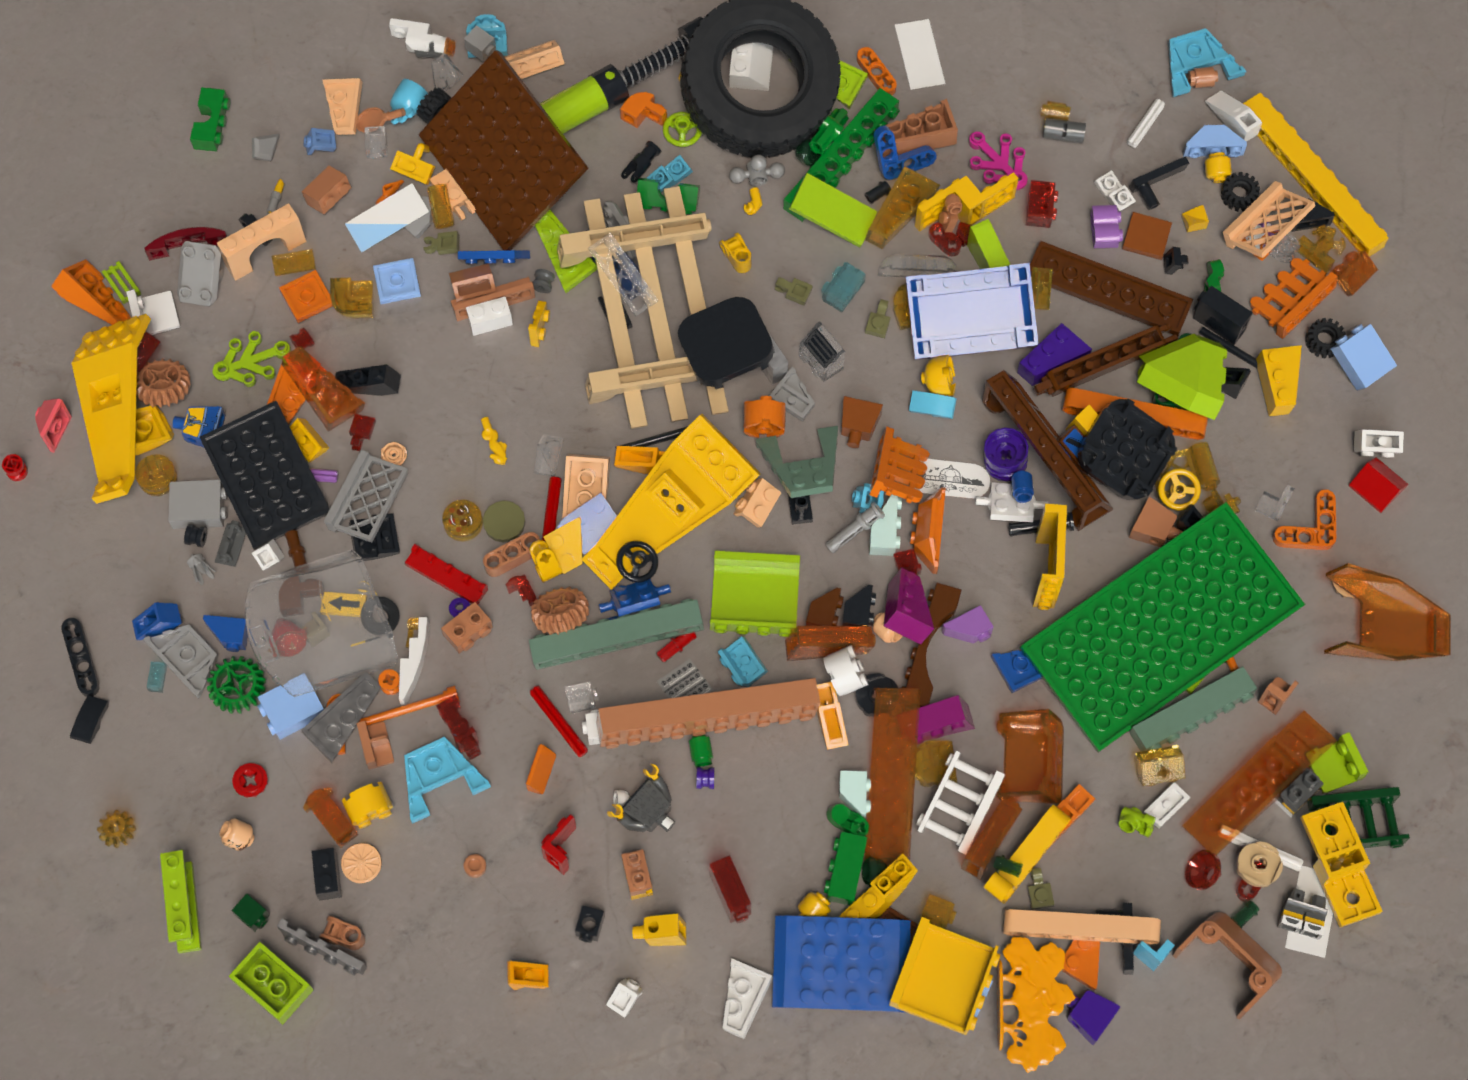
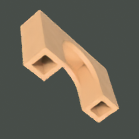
(239, 246)

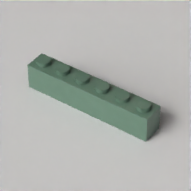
(1194, 710)

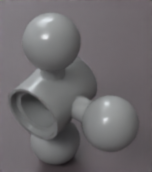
(757, 172)

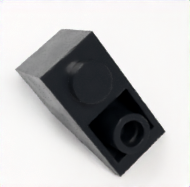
(858, 608)

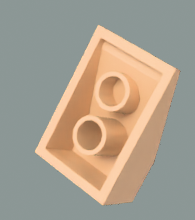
(584, 479)

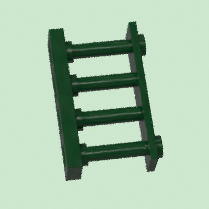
(1365, 800)

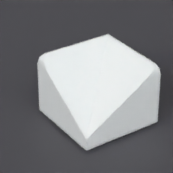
(268, 554)

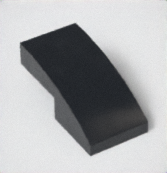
(88, 719)

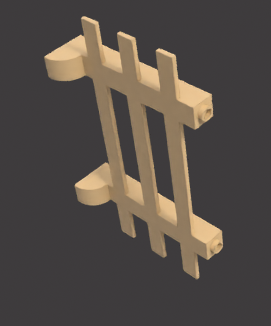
(641, 237)

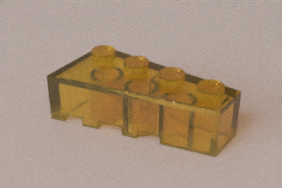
(900, 206)

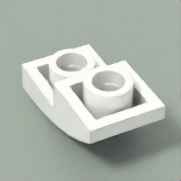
(1114, 191)

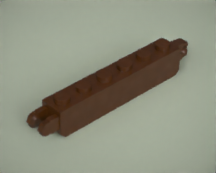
(1103, 360)

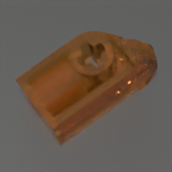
(330, 816)

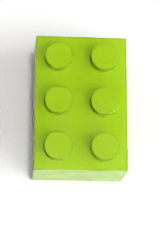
(271, 983)

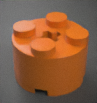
(764, 417)

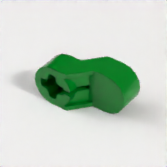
(1216, 272)
(847, 820)

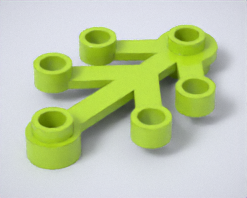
(248, 360)

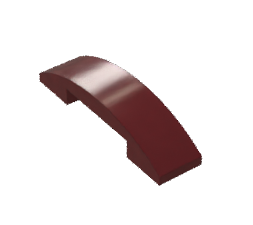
(159, 247)

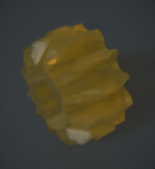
(124, 825)

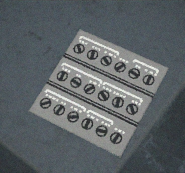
(684, 681)

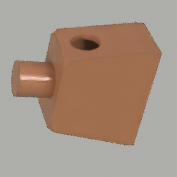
(1155, 524)

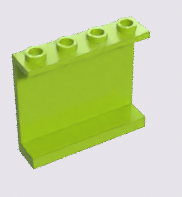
(755, 593)

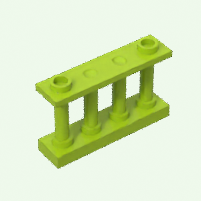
(180, 901)

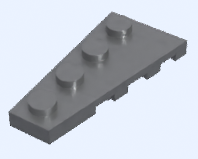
(337, 721)
(321, 947)

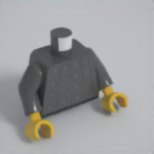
(647, 806)

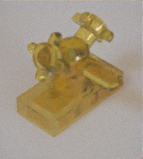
(1317, 252)

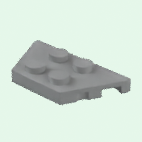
(185, 655)

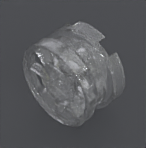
(1285, 249)

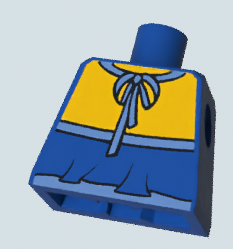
(199, 422)

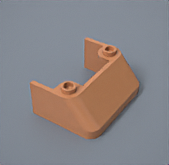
(1263, 967)

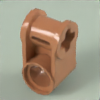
(338, 933)

